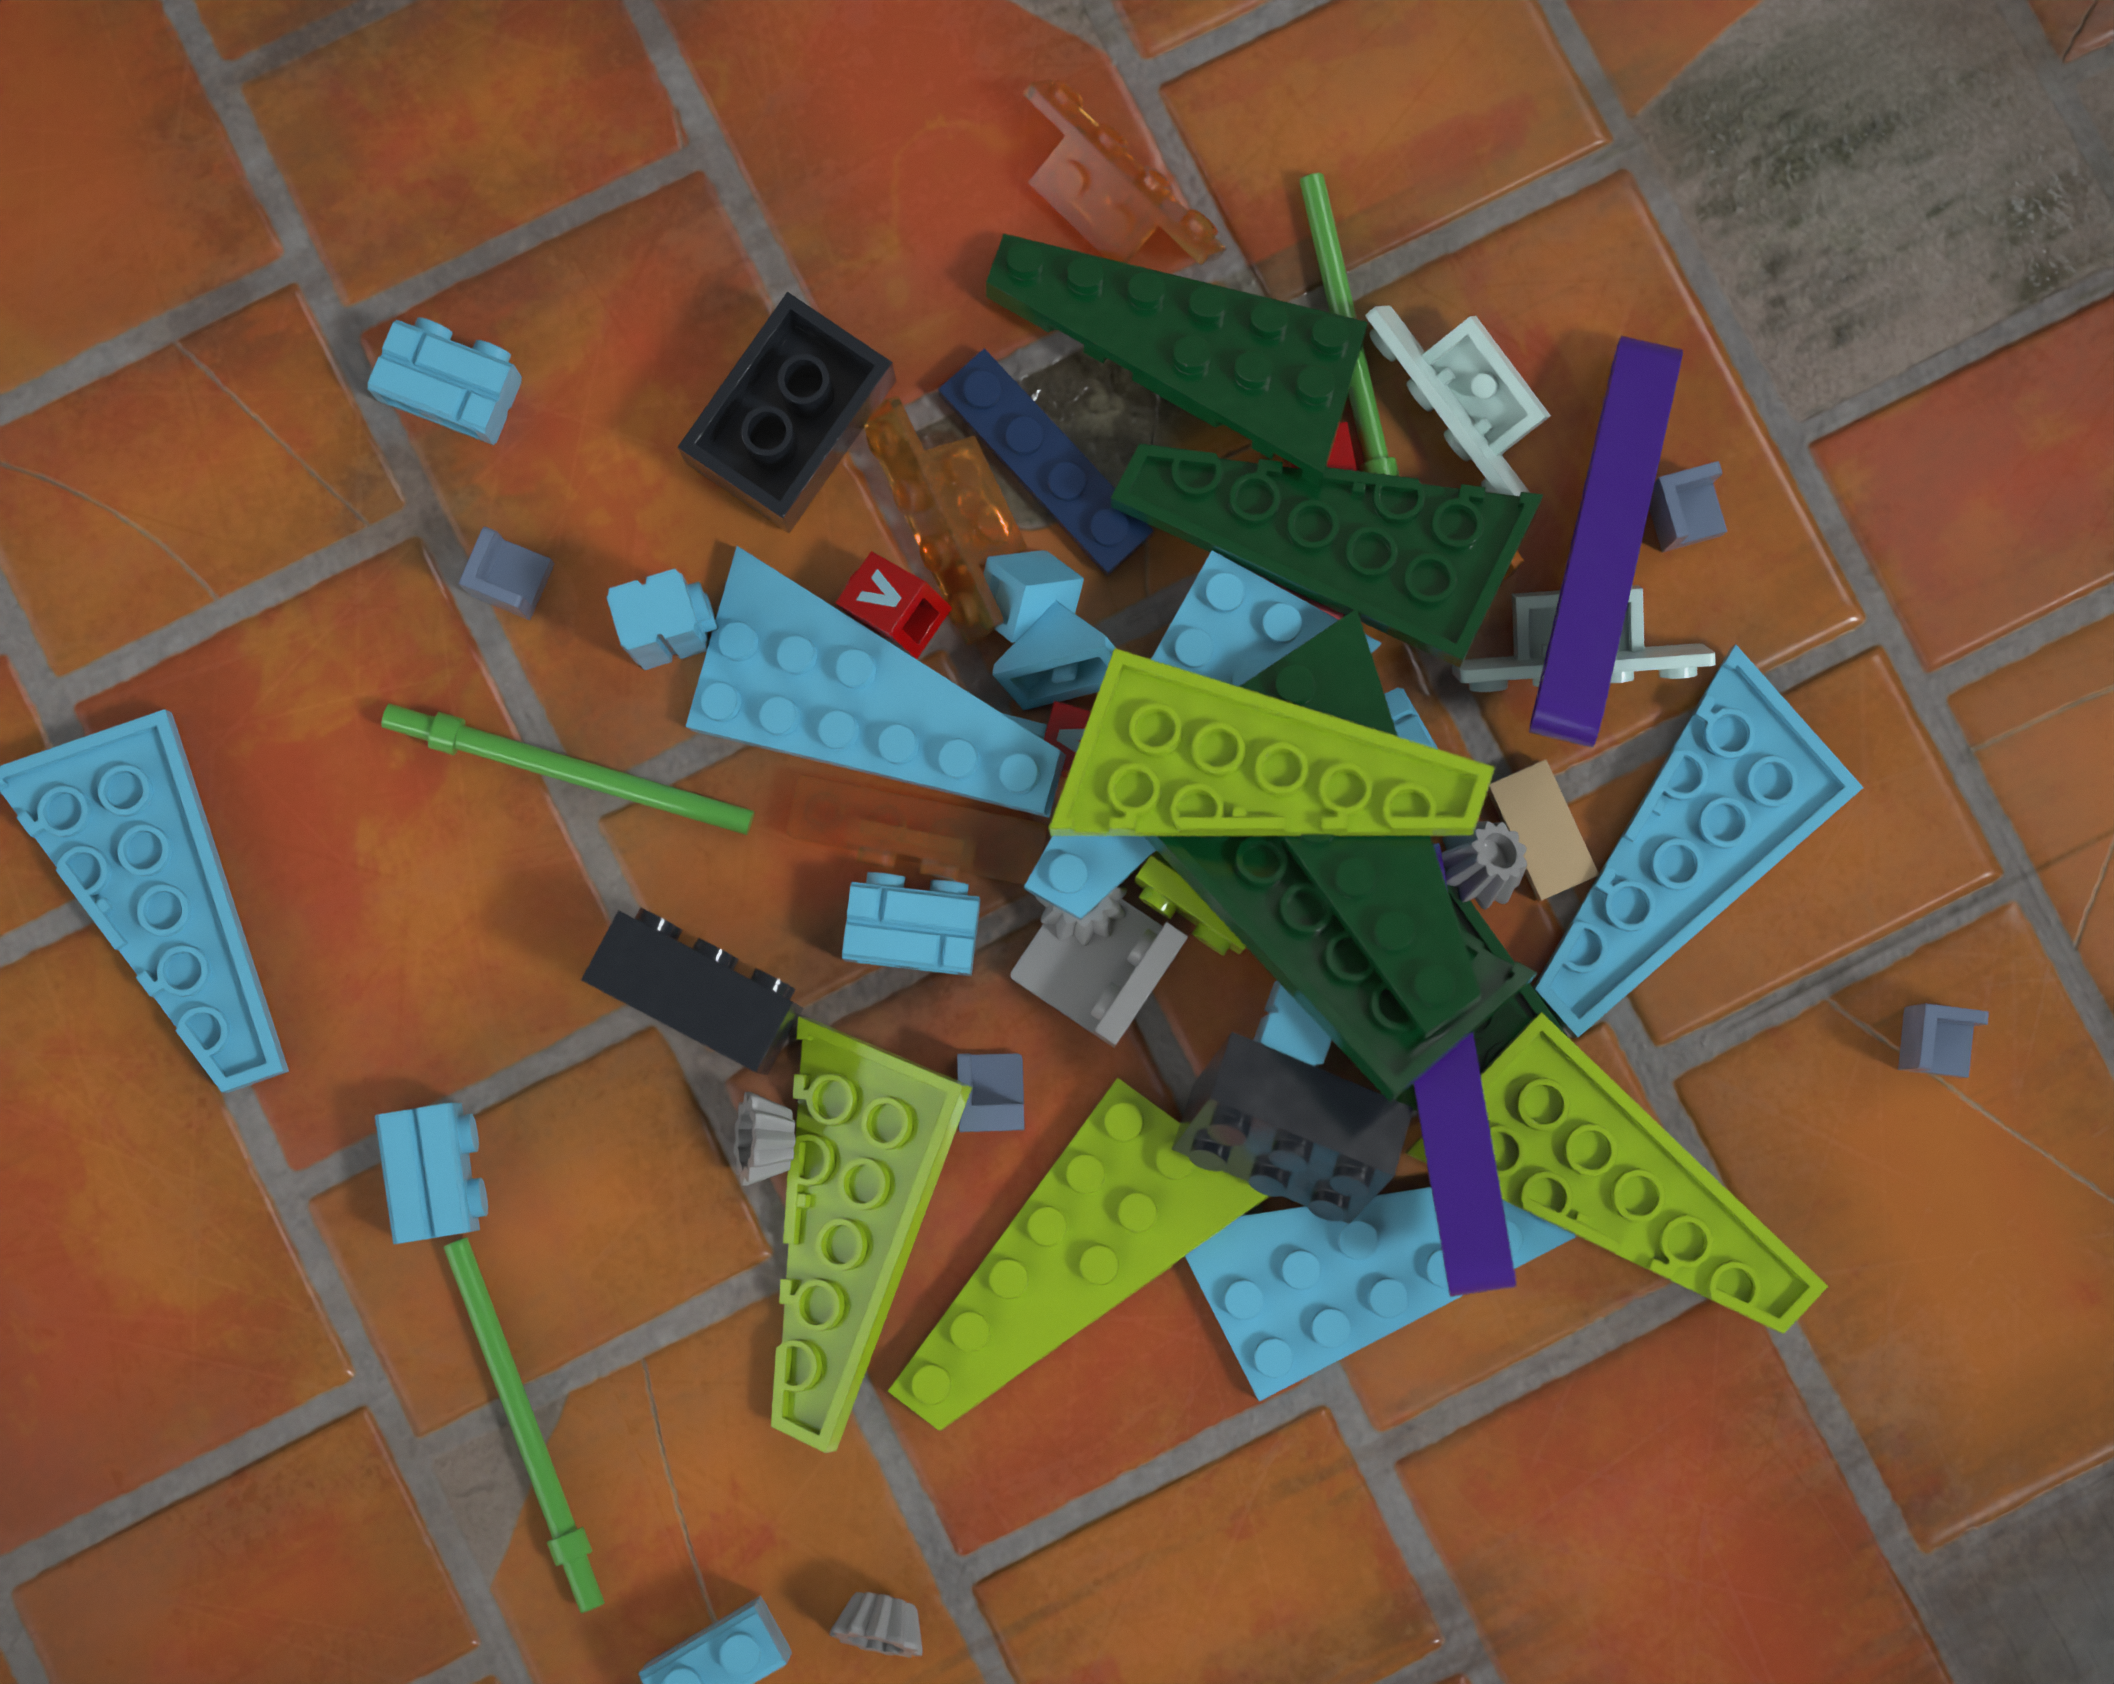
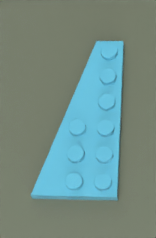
(1224, 631)
(831, 691)
(1716, 819)
(143, 864)
(1316, 1289)

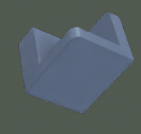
(1687, 507)
(505, 574)
(1938, 1039)
(996, 1092)

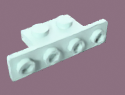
(1469, 388)
(1532, 626)

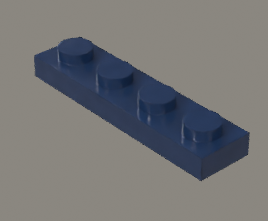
(1044, 461)

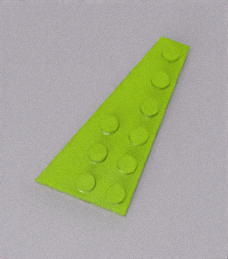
(1219, 760)
(1609, 1173)
(855, 1199)
(1086, 1240)

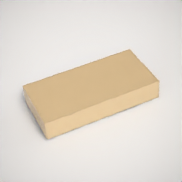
(1537, 810)

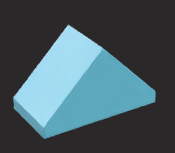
(1054, 660)

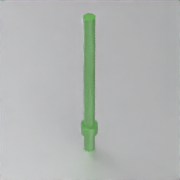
(1341, 303)
(450, 734)
(568, 1543)

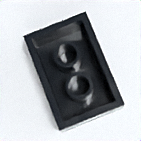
(788, 412)
(694, 989)
(1292, 1129)

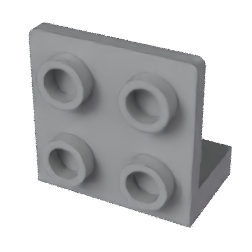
(1106, 979)

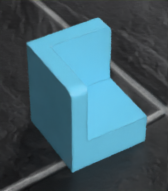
(1027, 586)

